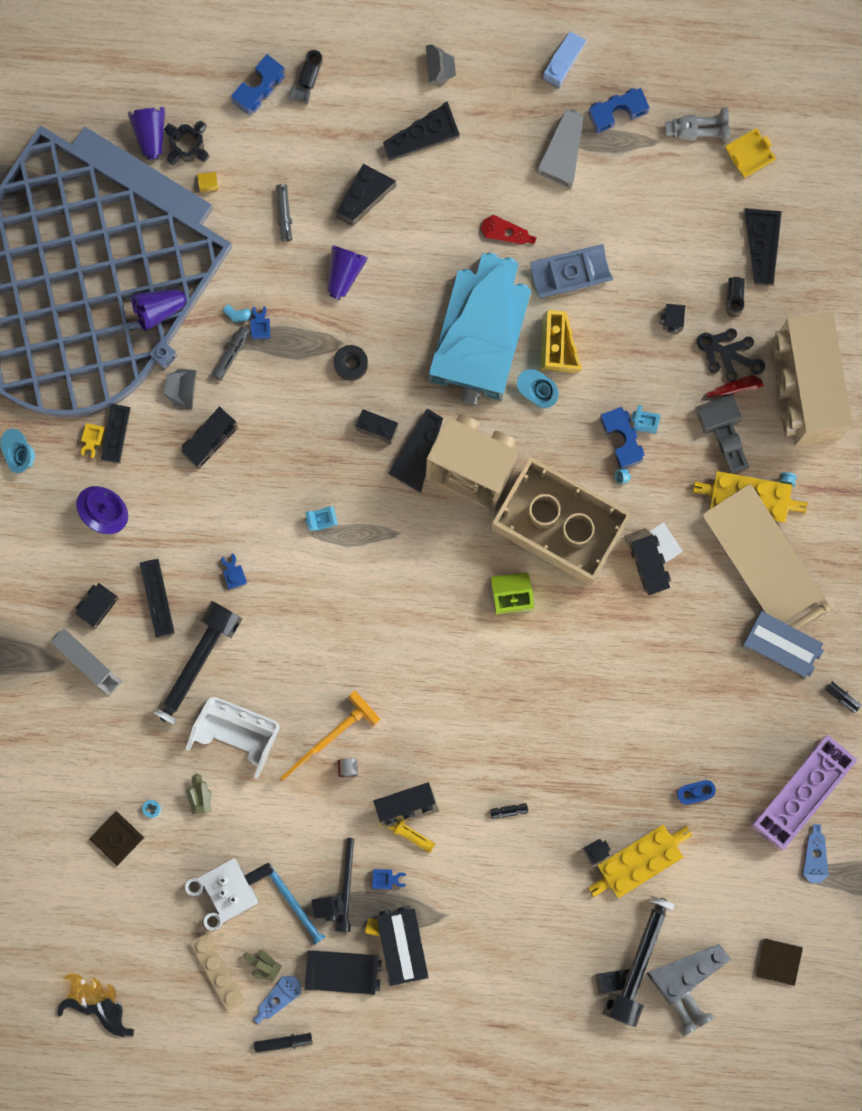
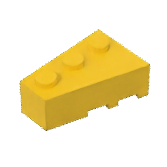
(557, 344)

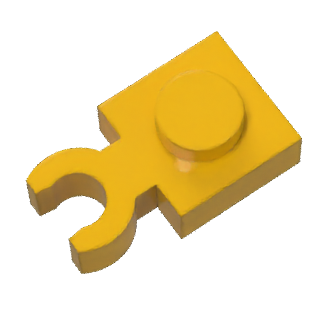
(92, 437)

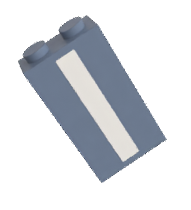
(783, 644)

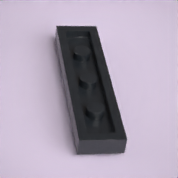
(157, 598)

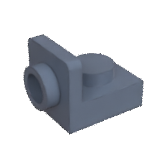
(163, 354)

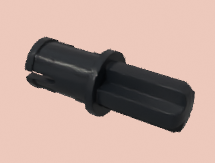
(843, 697)

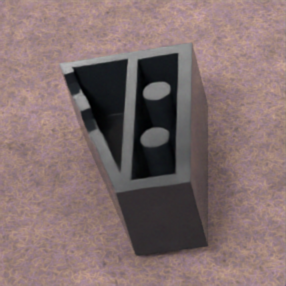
(364, 193)
(209, 437)
(649, 561)
(406, 805)

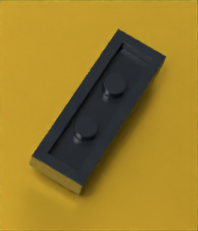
(115, 433)

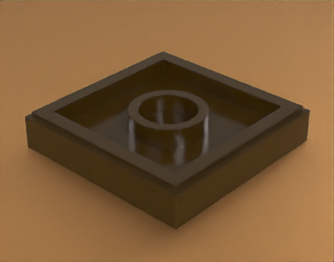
(117, 838)
(779, 962)

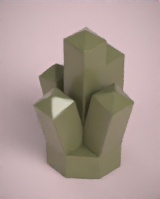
(199, 795)
(270, 968)

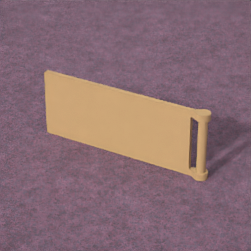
(764, 557)

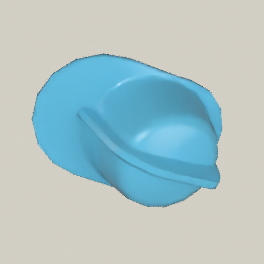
(538, 388)
(17, 451)

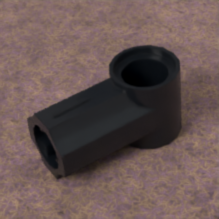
(310, 71)
(735, 295)

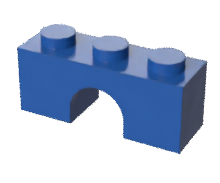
(250, 97)
(632, 102)
(618, 422)

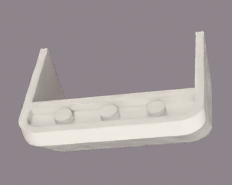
(236, 727)

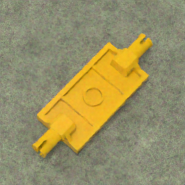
(772, 494)
(640, 861)

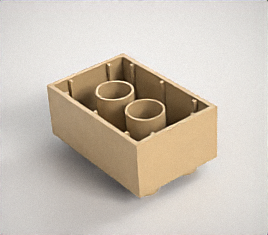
(811, 379)
(472, 461)
(560, 521)

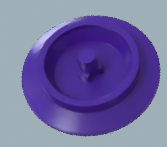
(102, 510)

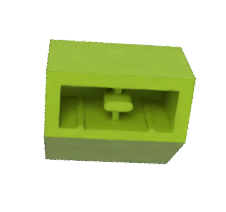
(512, 593)

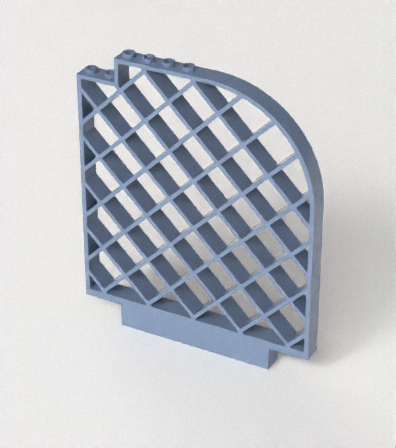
(138, 181)

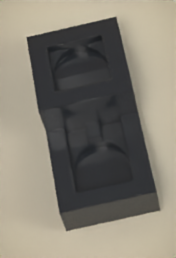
(611, 980)

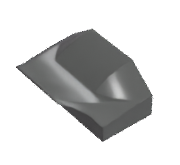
(440, 65)
(181, 387)

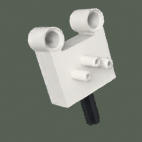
(229, 889)

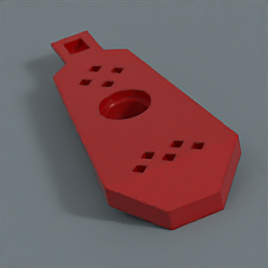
(499, 229)
(749, 382)

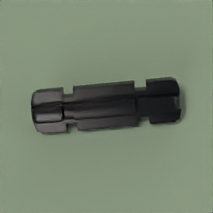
(507, 811)

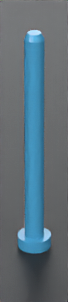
(296, 907)

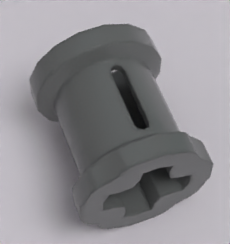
(299, 95)

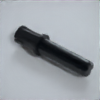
(283, 1042)

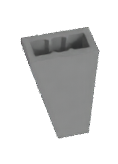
(562, 154)
(86, 661)

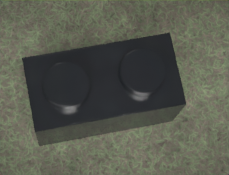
(376, 426)
(96, 605)

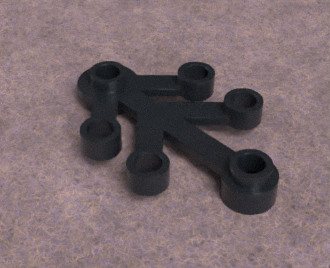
(727, 353)

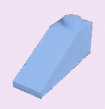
(564, 59)

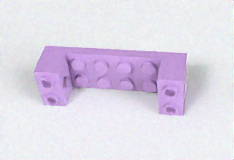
(804, 793)

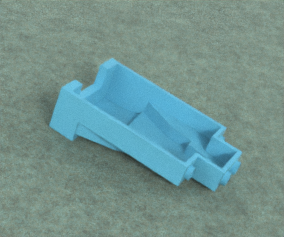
(481, 328)

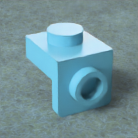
(645, 421)
(321, 519)

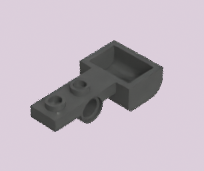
(719, 417)

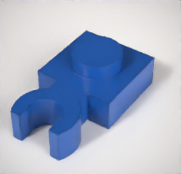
(260, 325)
(234, 574)
(384, 879)

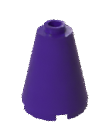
(149, 130)
(343, 271)
(156, 306)

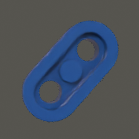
(696, 793)

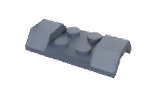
(570, 271)

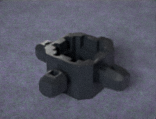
(175, 134)

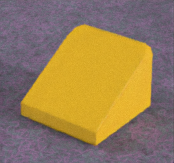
(207, 182)
(372, 927)

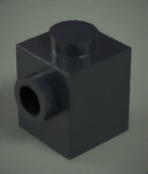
(673, 318)
(597, 851)
(328, 907)

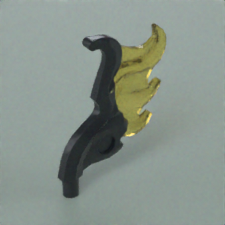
(96, 1000)

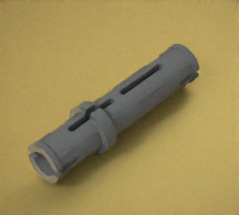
(284, 213)
(231, 352)

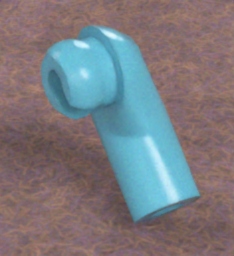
(237, 316)

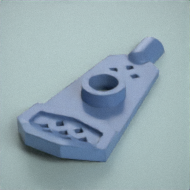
(816, 863)
(285, 995)

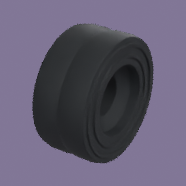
(343, 354)

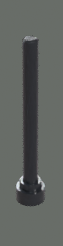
(343, 923)

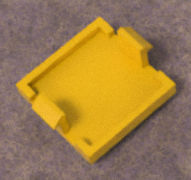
(750, 152)

